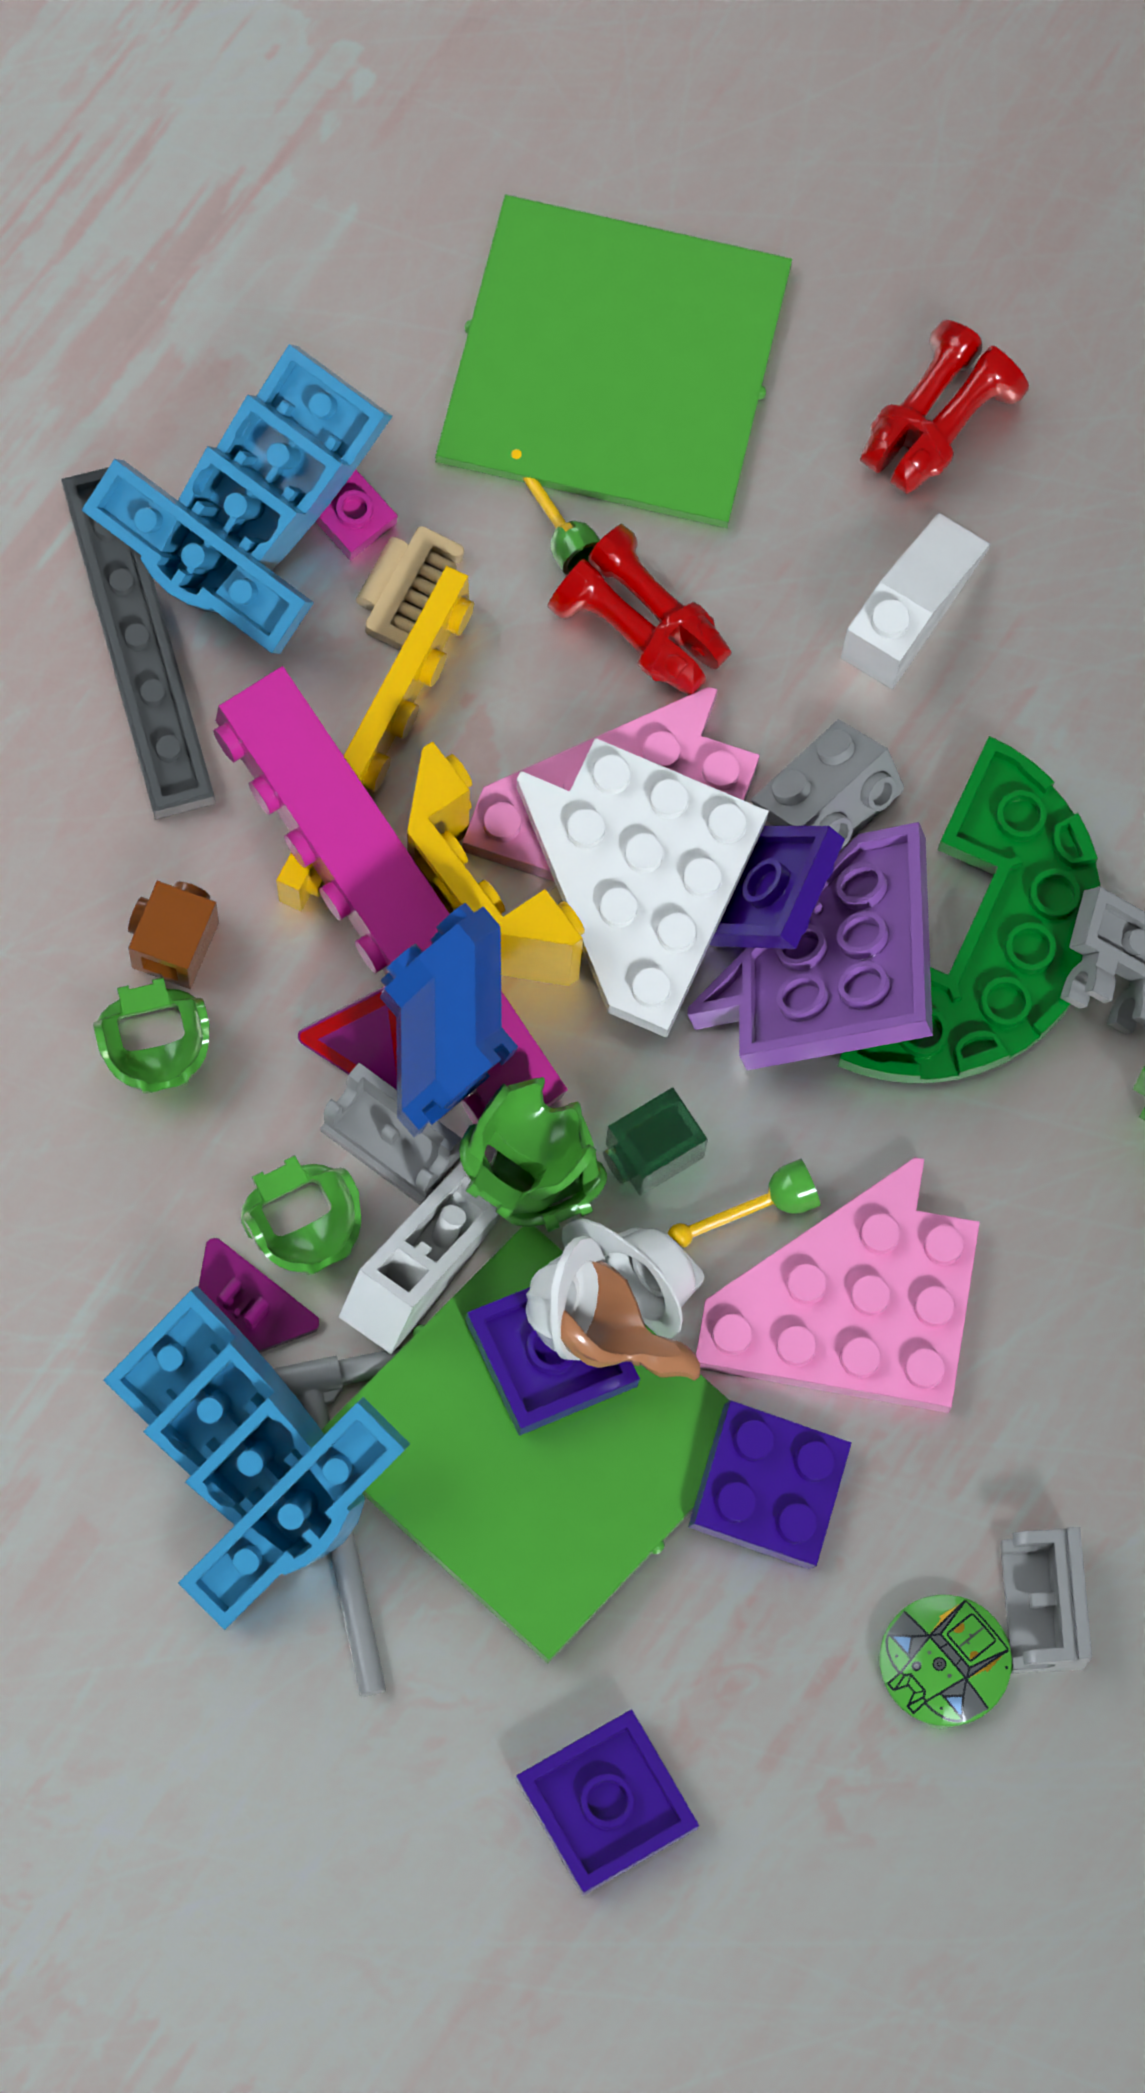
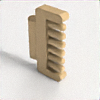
(396, 575)

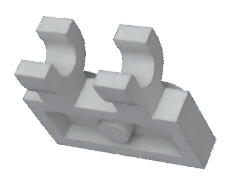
(1112, 942)

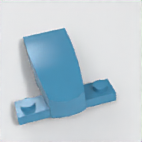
(248, 498)
(249, 1452)

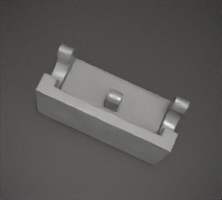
(368, 1128)
(1046, 1600)

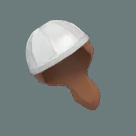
(593, 1317)

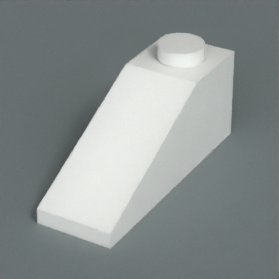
(912, 600)
(418, 1262)

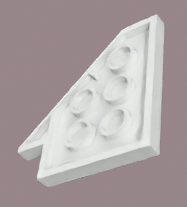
(645, 870)

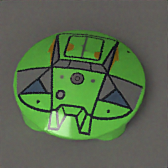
(945, 1660)

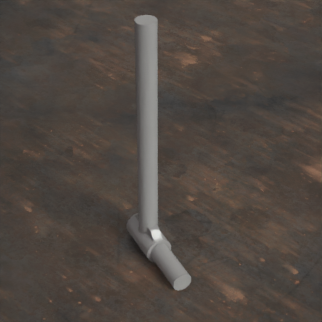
(316, 1386)

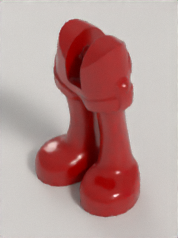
(930, 441)
(659, 644)

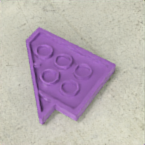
(856, 970)

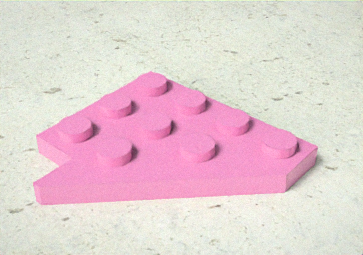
(665, 736)
(854, 1303)

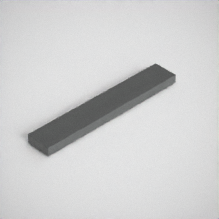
(141, 661)

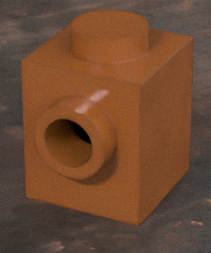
(172, 932)

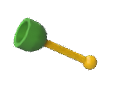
(571, 539)
(789, 1190)

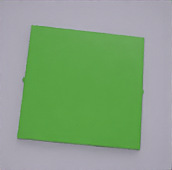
(614, 361)
(544, 1517)

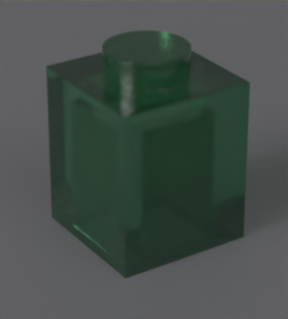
(654, 1142)

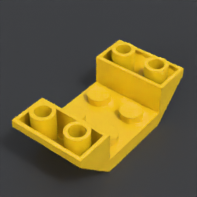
(538, 936)

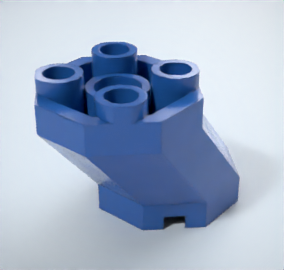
(447, 1016)

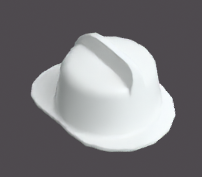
(654, 1266)

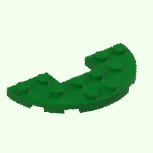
(1017, 949)

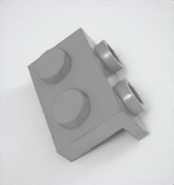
(833, 783)

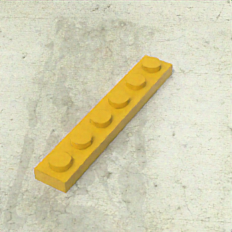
(393, 708)

